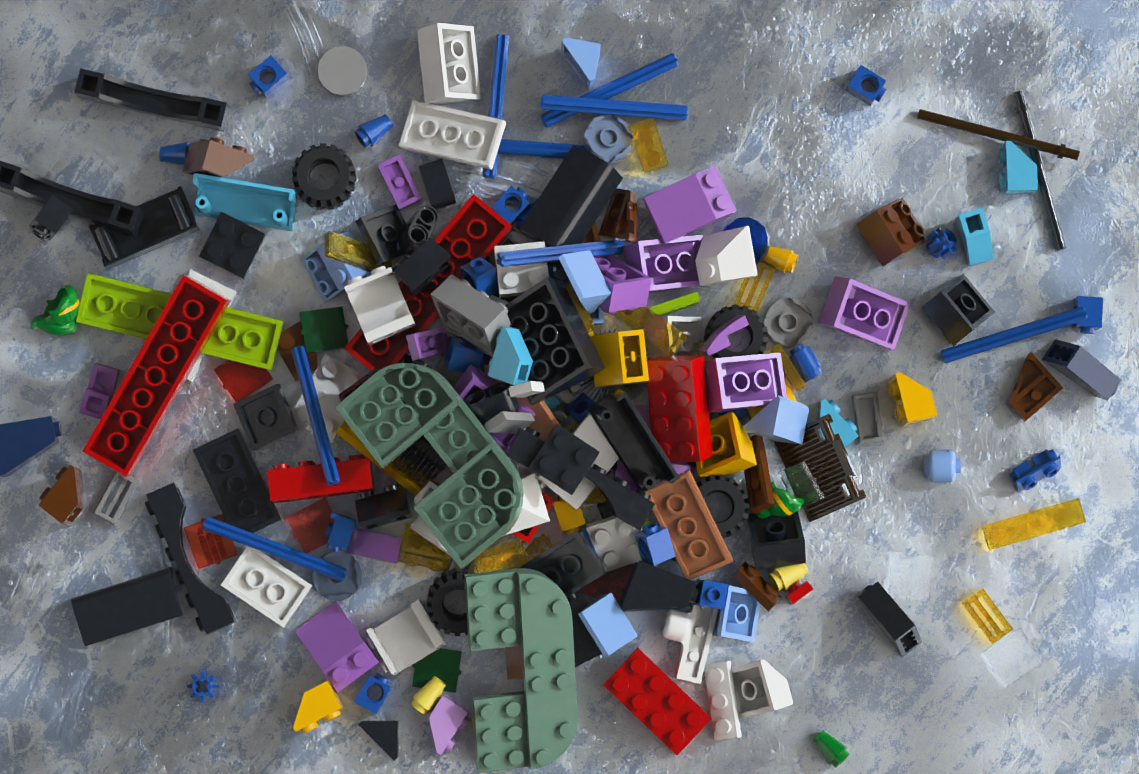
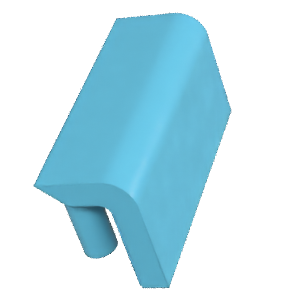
(245, 201)

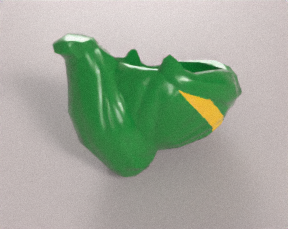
(59, 313)
(784, 504)

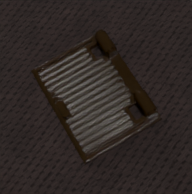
(827, 463)

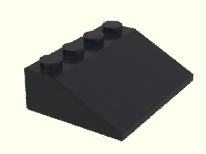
(554, 337)

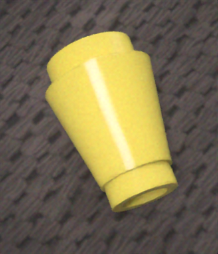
(786, 576)
(428, 696)

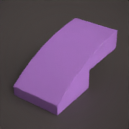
(719, 338)
(99, 390)
(375, 546)

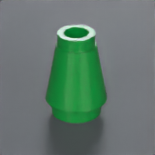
(831, 749)

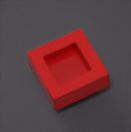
(798, 591)

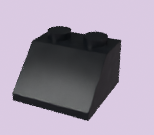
(422, 266)
(958, 309)
(776, 540)

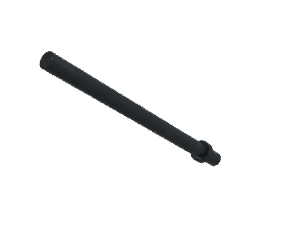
(1022, 108)

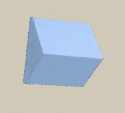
(583, 58)
(586, 279)
(780, 421)
(739, 615)
(607, 624)

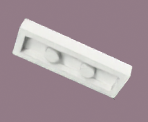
(722, 700)

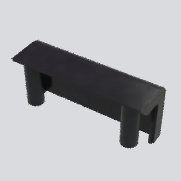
(572, 199)
(164, 222)
(632, 440)
(126, 606)

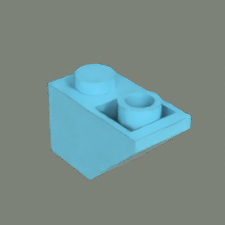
(1019, 170)
(975, 236)
(511, 358)
(845, 428)

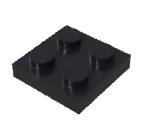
(383, 233)
(232, 245)
(266, 417)
(563, 459)

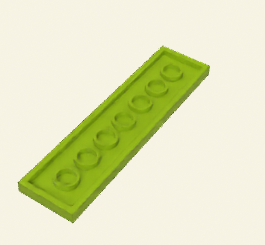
(136, 308)

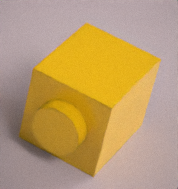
(568, 517)

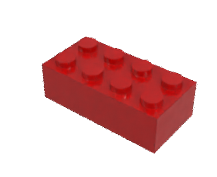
(680, 407)
(309, 482)
(657, 701)

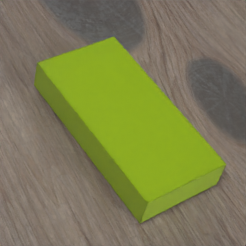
(676, 304)

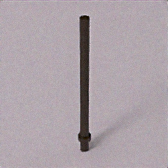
(1061, 151)

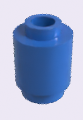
(805, 362)

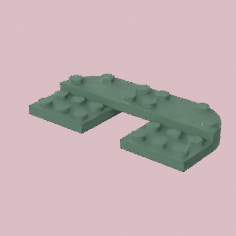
(484, 491)
(541, 721)

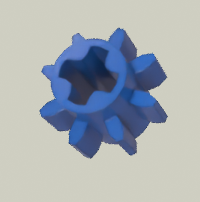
(941, 243)
(210, 686)

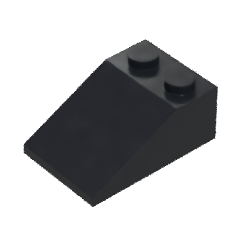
(383, 507)

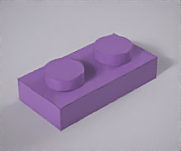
(399, 182)
(428, 343)

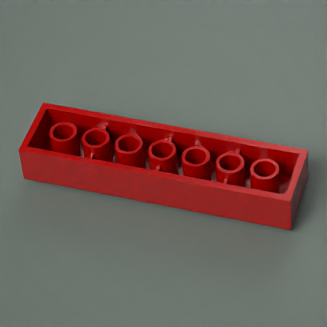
(466, 238)
(156, 375)

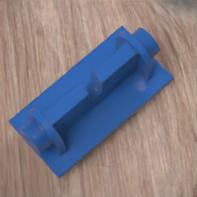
(1046, 465)

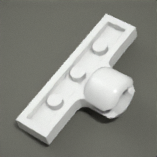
(694, 634)

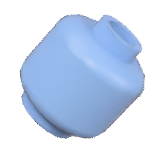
(942, 466)

